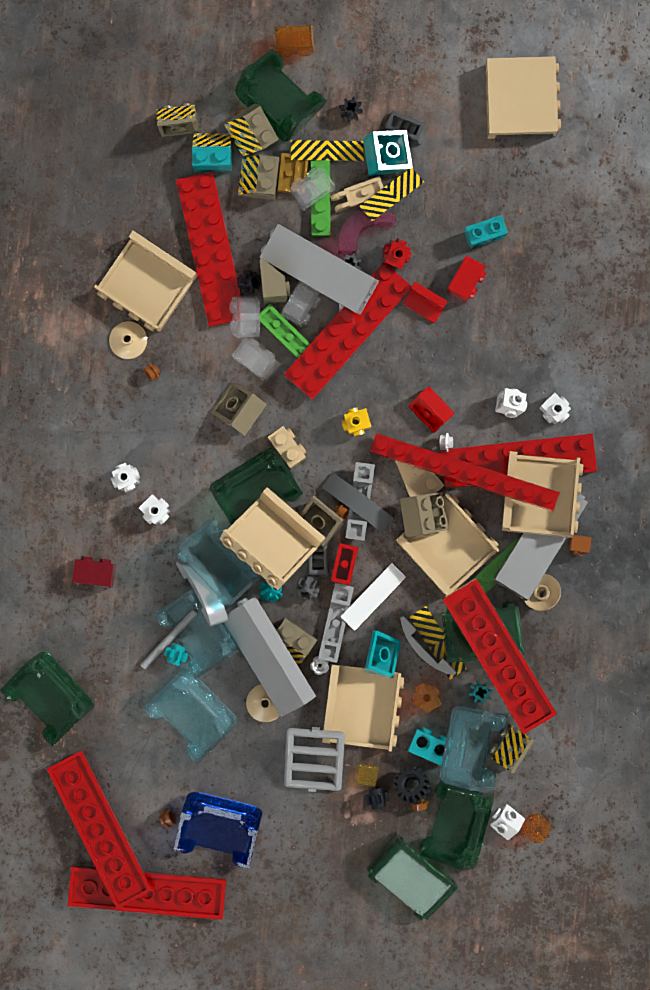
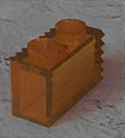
(294, 40)

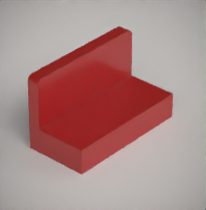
(425, 302)
(431, 409)

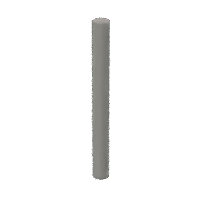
(168, 639)

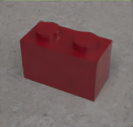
(93, 572)

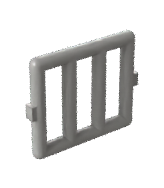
(315, 732)

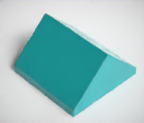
(382, 655)

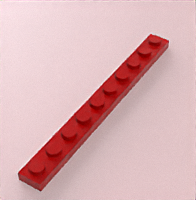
(465, 472)

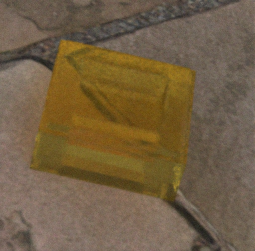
(367, 775)

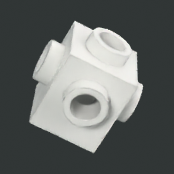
(511, 402)
(562, 406)
(130, 482)
(148, 510)
(507, 821)

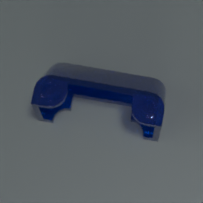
(218, 826)

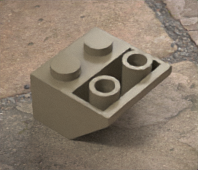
(424, 514)

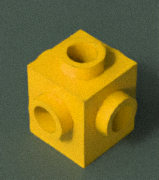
(361, 416)

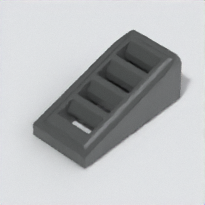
(409, 121)
(318, 573)

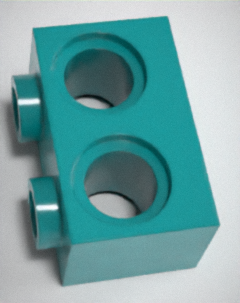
(485, 232)
(427, 751)

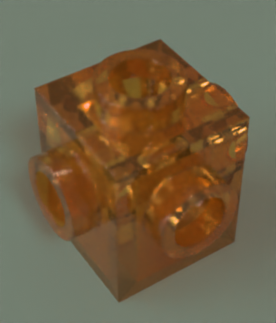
(430, 703)
(533, 821)

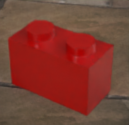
(466, 279)
(344, 564)

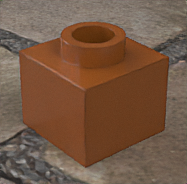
(579, 545)

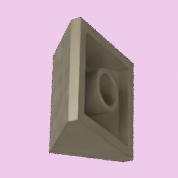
(322, 519)

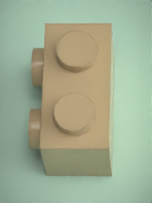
(287, 448)

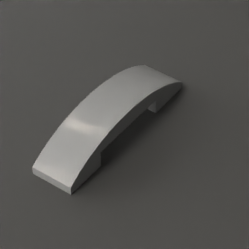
(362, 482)
(212, 608)
(335, 624)
(441, 665)

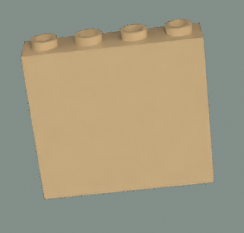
(522, 96)
(146, 282)
(552, 474)
(272, 539)
(451, 554)
(363, 707)

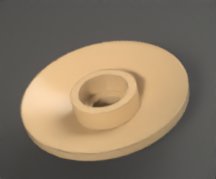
(130, 349)
(551, 587)
(255, 707)

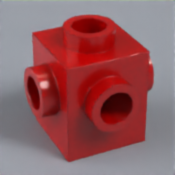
(403, 253)

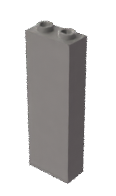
(318, 269)
(530, 560)
(268, 656)

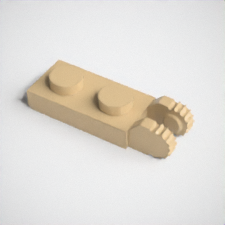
(357, 194)

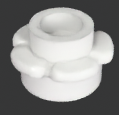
(446, 442)
(319, 670)

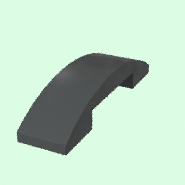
(357, 502)

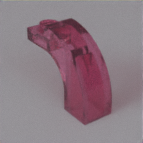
(355, 225)

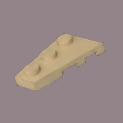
(418, 481)

